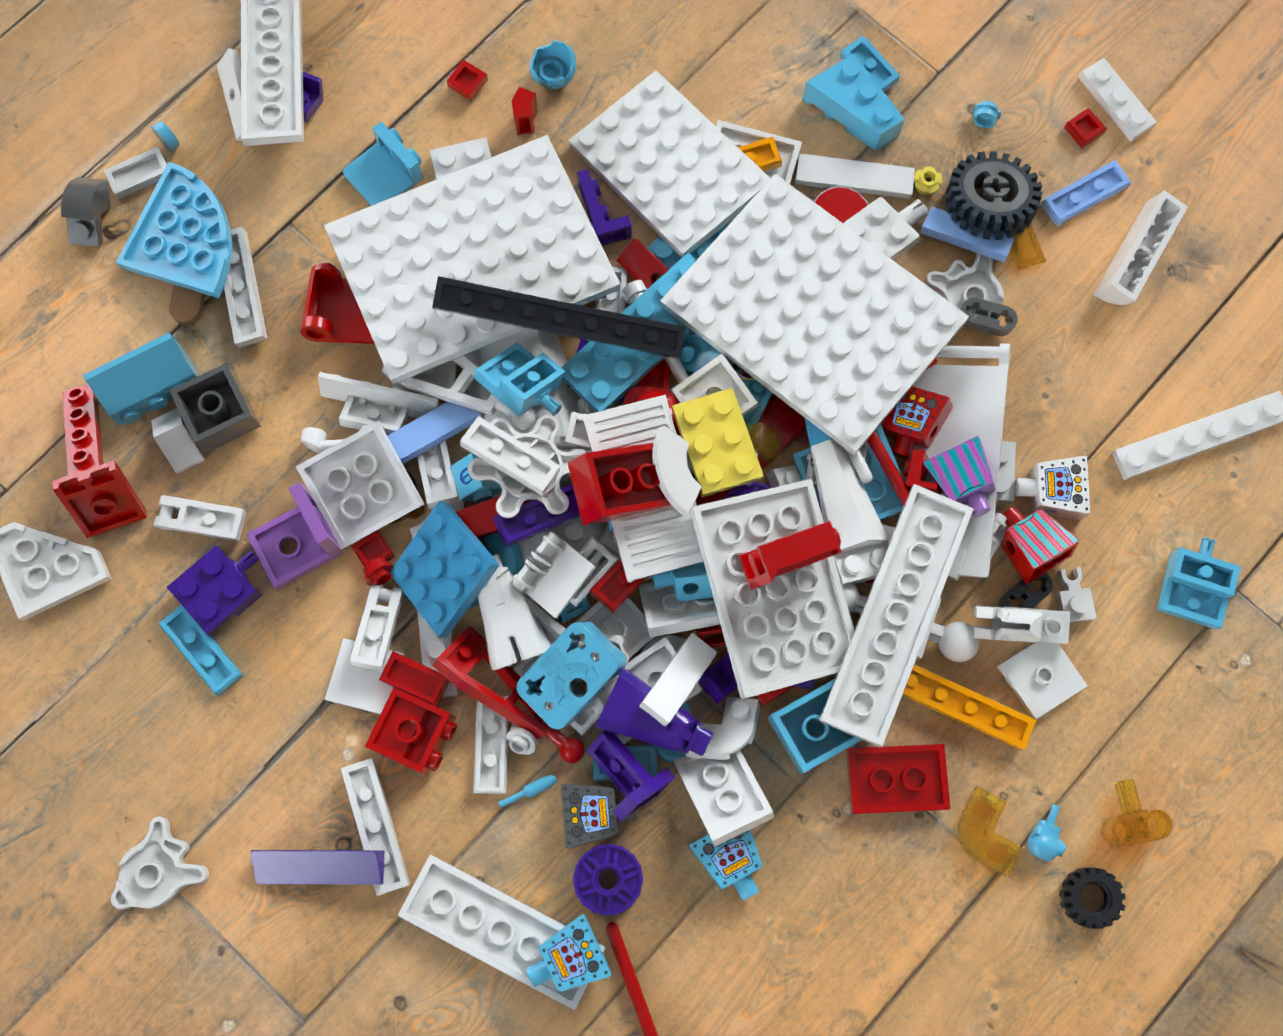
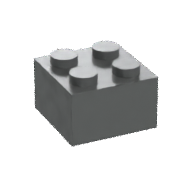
(214, 408)

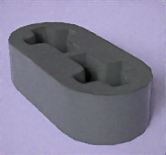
(988, 315)

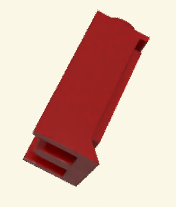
(790, 554)

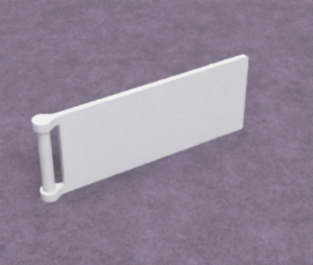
(977, 410)

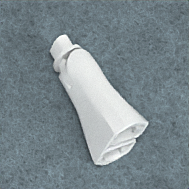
(508, 622)

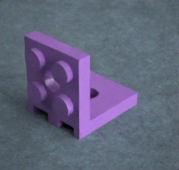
(302, 524)

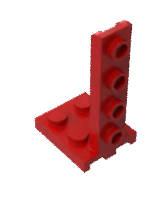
(93, 491)

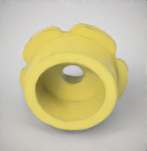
(925, 187)

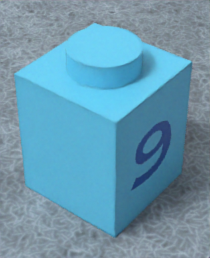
(469, 488)

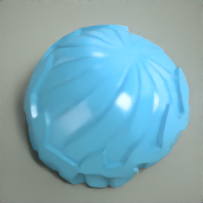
(553, 65)

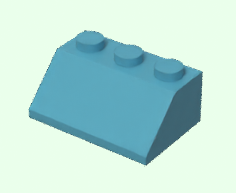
(141, 379)

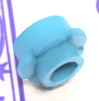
(986, 114)

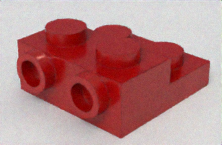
(412, 732)

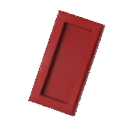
(414, 679)

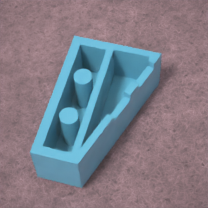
(855, 101)

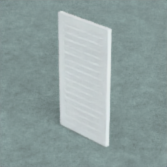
(653, 539)

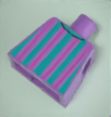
(964, 475)

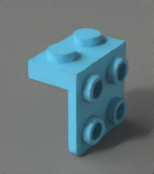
(384, 168)

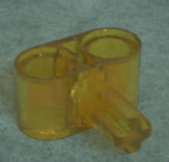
(1134, 819)

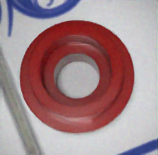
(377, 571)

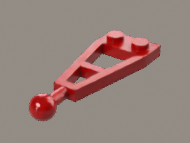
(463, 656)

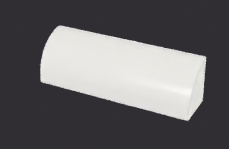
(1141, 250)

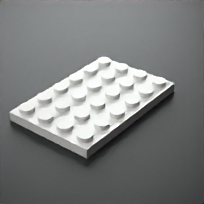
(669, 163)
(795, 623)

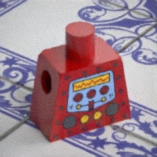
(916, 420)

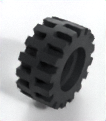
(1112, 897)

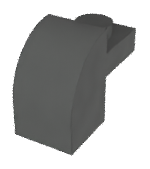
(82, 206)

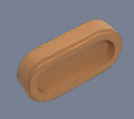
(186, 305)

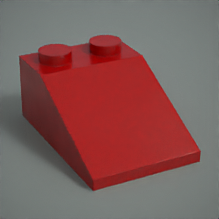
(616, 483)

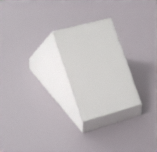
(176, 441)

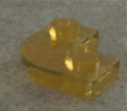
(978, 835)

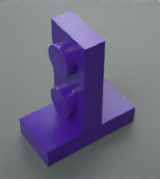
(606, 230)
(627, 774)

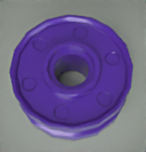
(588, 886)

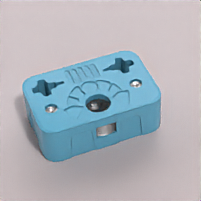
(563, 667)

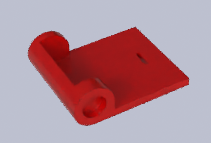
(332, 310)

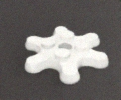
(515, 493)

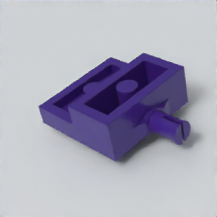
(216, 588)

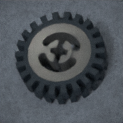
(989, 210)

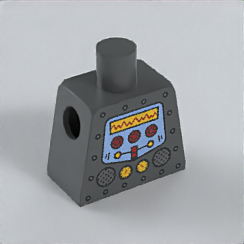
(589, 814)

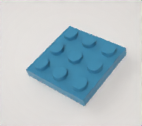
(443, 569)

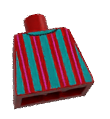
(1036, 543)

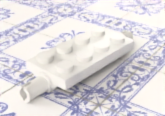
(886, 228)

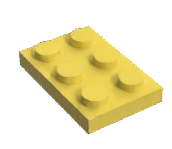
(718, 442)

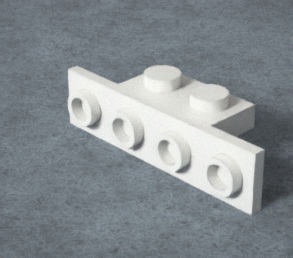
(374, 403)

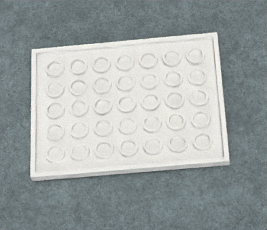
(490, 225)
(814, 313)

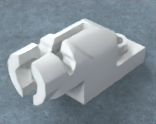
(1023, 624)

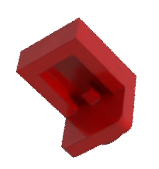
(917, 472)

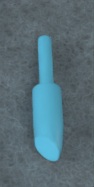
(531, 789)

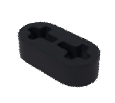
(1021, 588)

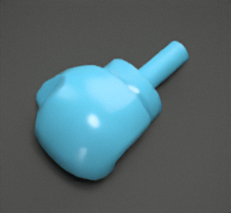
(1044, 838)

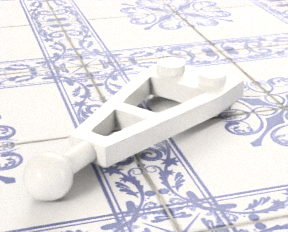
(457, 396)

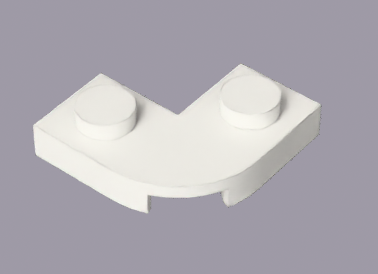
(736, 729)

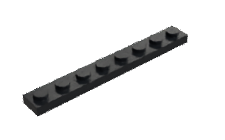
(558, 317)

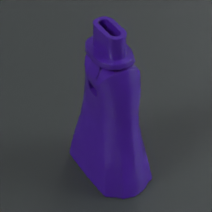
(625, 717)

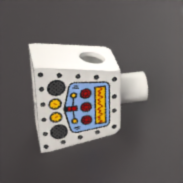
(1058, 488)

